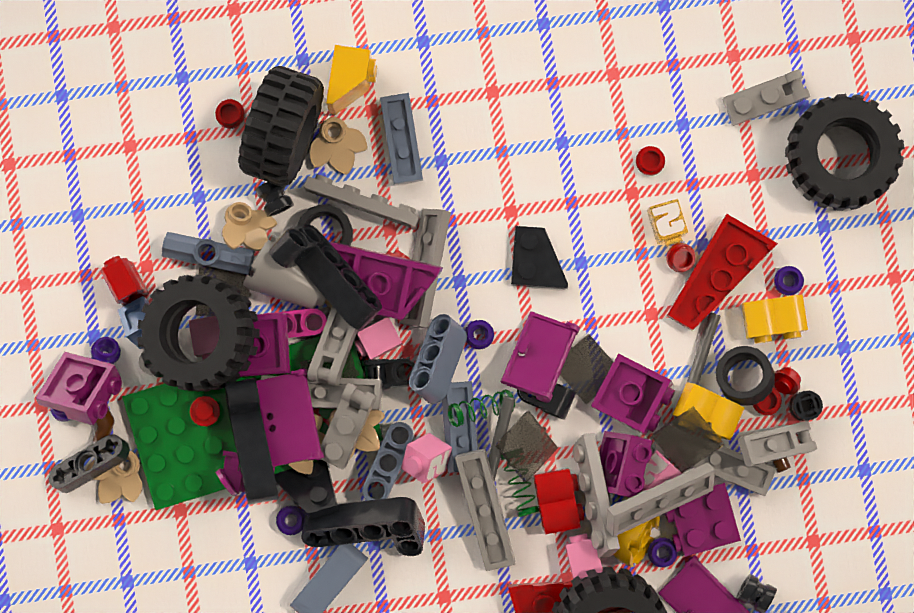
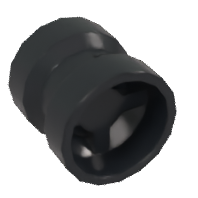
(275, 198)
(801, 408)
(756, 593)

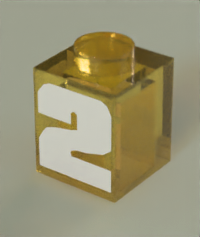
(667, 222)

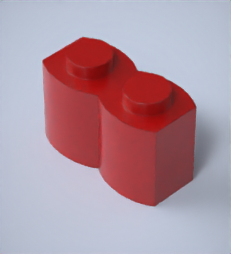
(123, 280)
(557, 501)

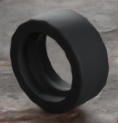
(334, 212)
(735, 356)

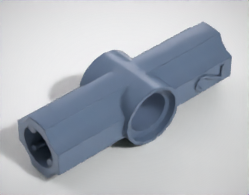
(189, 250)

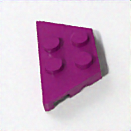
(393, 279)

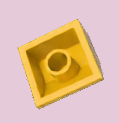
(349, 76)

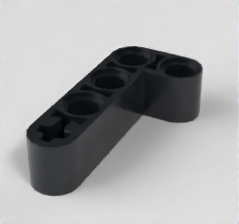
(329, 272)
(251, 441)
(367, 522)

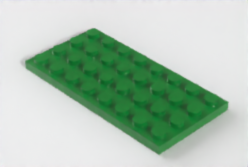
(183, 456)

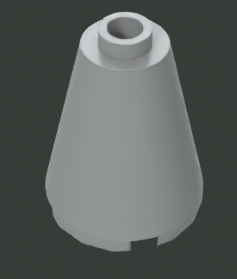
(282, 282)

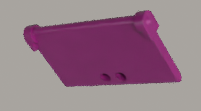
(545, 350)
(290, 418)
(699, 591)

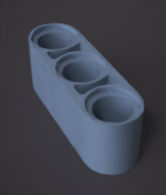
(438, 359)
(387, 446)
(329, 580)

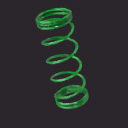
(460, 417)
(525, 511)

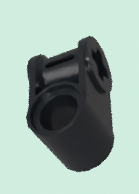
(386, 371)
(559, 404)

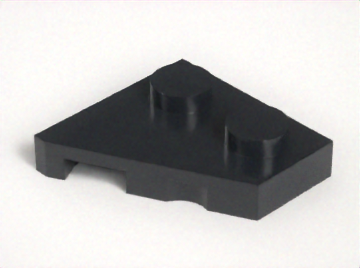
(535, 260)
(310, 491)

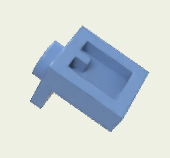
(129, 318)

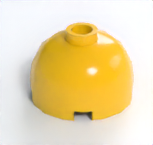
(635, 542)

